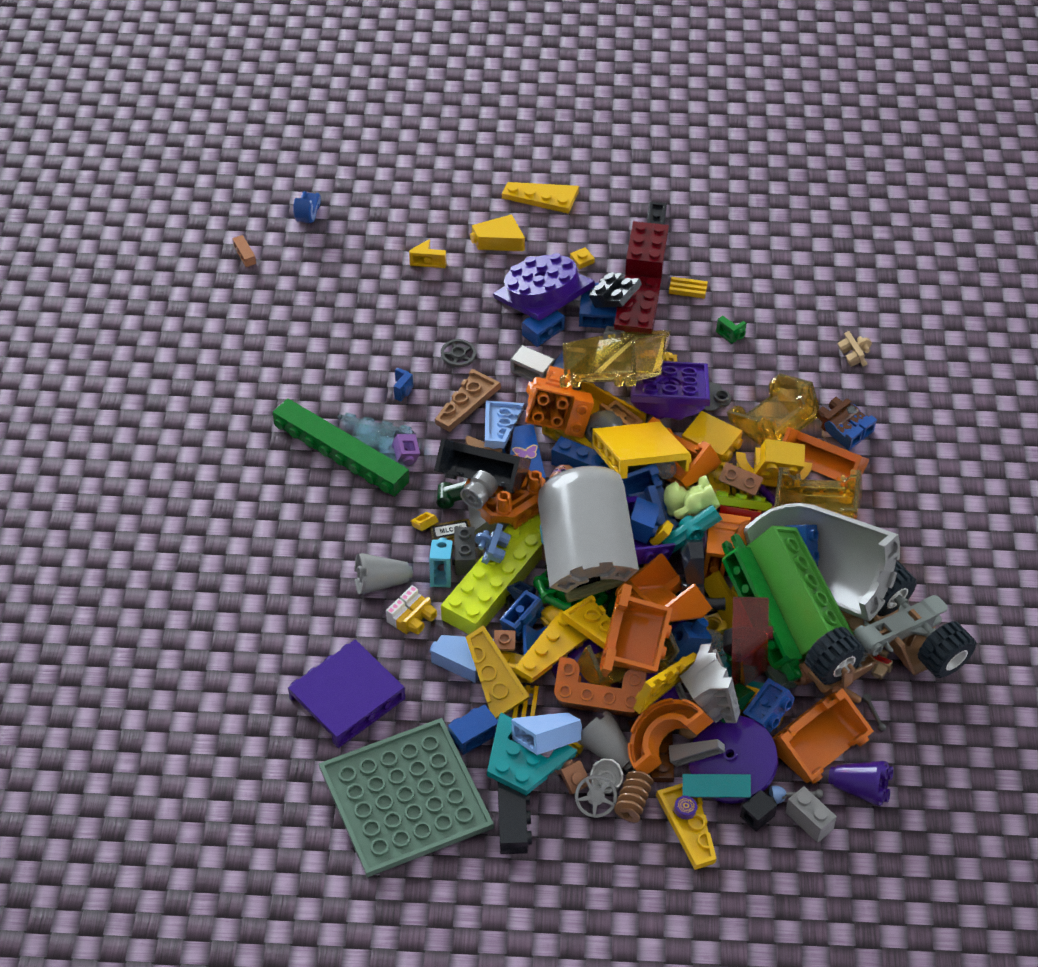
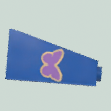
(526, 445)

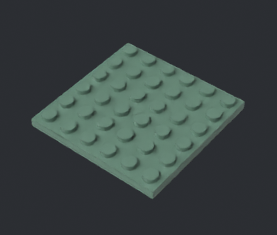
(405, 797)

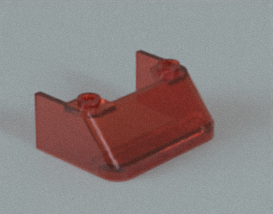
(750, 638)

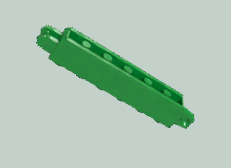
(750, 582)

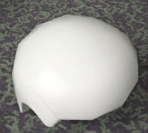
(608, 769)

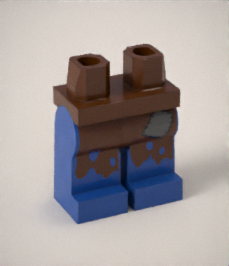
(846, 422)

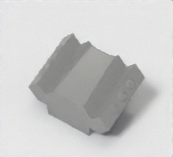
(712, 686)

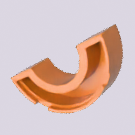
(656, 723)

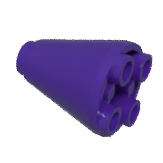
(863, 780)

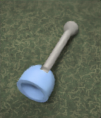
(779, 793)

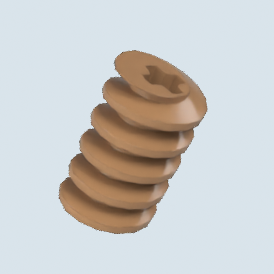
(633, 796)

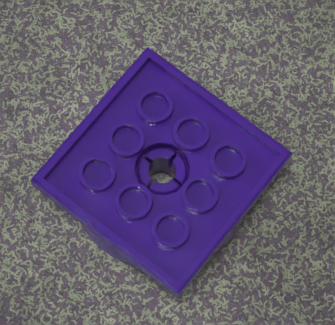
(543, 285)
(676, 393)

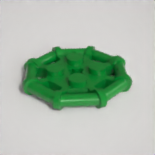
(552, 595)

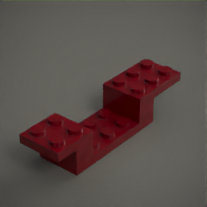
(644, 262)

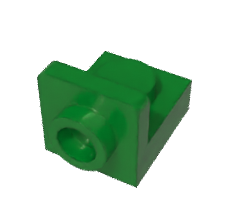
(729, 330)

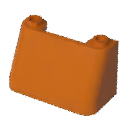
(703, 461)
(821, 735)

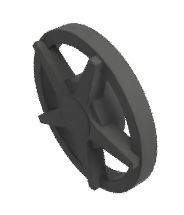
(458, 353)

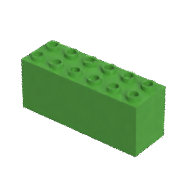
(797, 586)

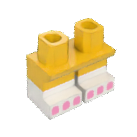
(409, 611)

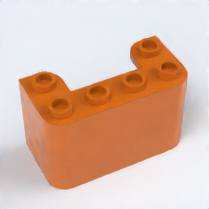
(596, 698)

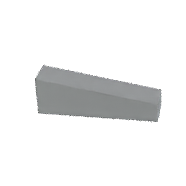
(691, 752)

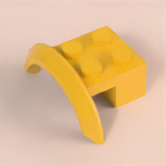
(776, 455)

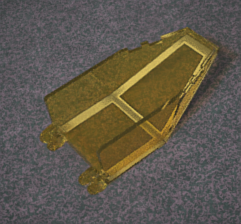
(615, 359)

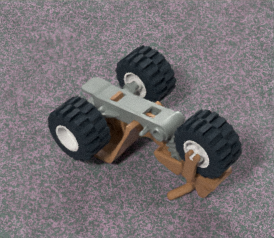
(901, 628)

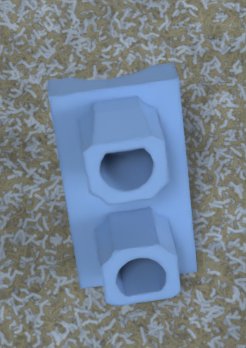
(490, 542)

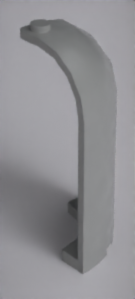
(586, 527)
(853, 555)

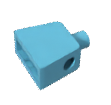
(441, 553)

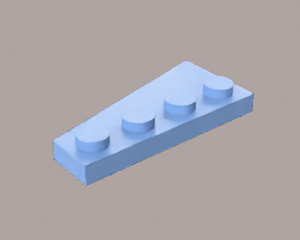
(500, 422)

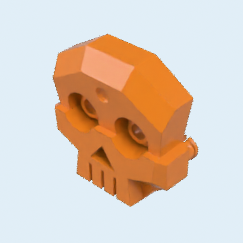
(512, 507)

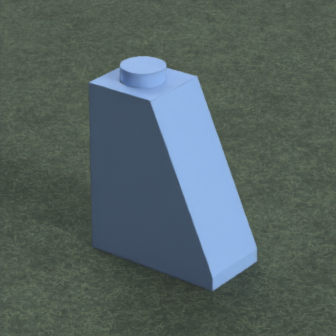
(455, 656)
(546, 731)

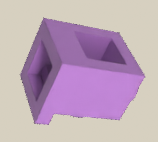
(406, 448)

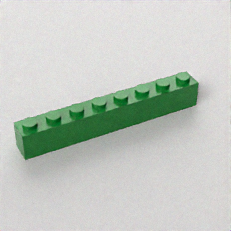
(341, 447)

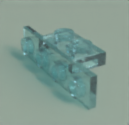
(373, 433)

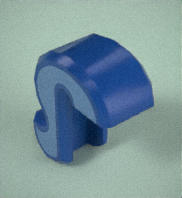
(306, 207)

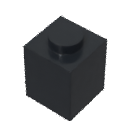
(758, 810)

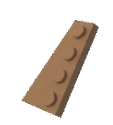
(470, 396)

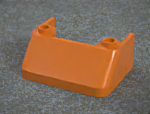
(826, 457)

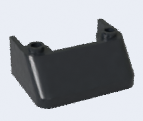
(466, 460)

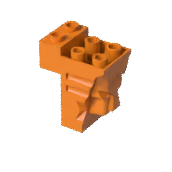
(558, 406)
(719, 534)

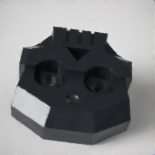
(693, 567)

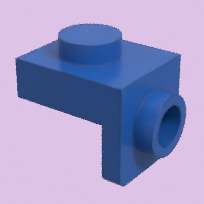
(403, 384)

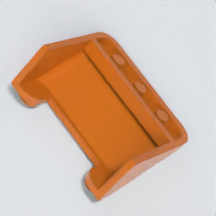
(658, 584)

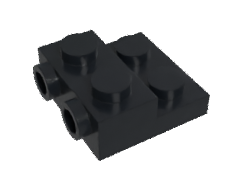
(614, 290)

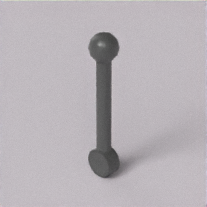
(867, 699)

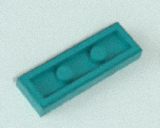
(717, 785)

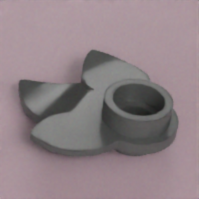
(718, 397)

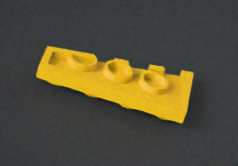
(554, 642)

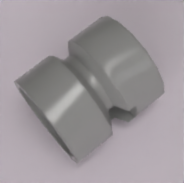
(479, 489)

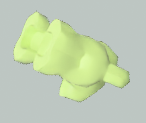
(692, 501)

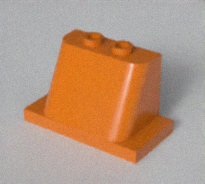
(636, 634)

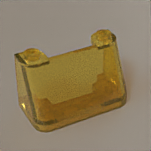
(789, 405)
(837, 496)

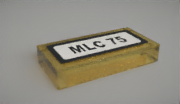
(446, 529)

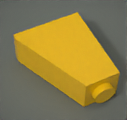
(498, 235)

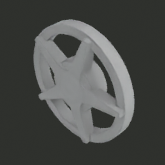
(595, 796)

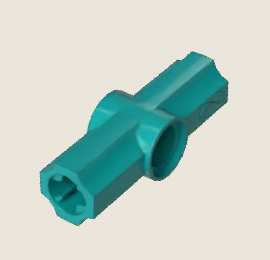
(693, 527)

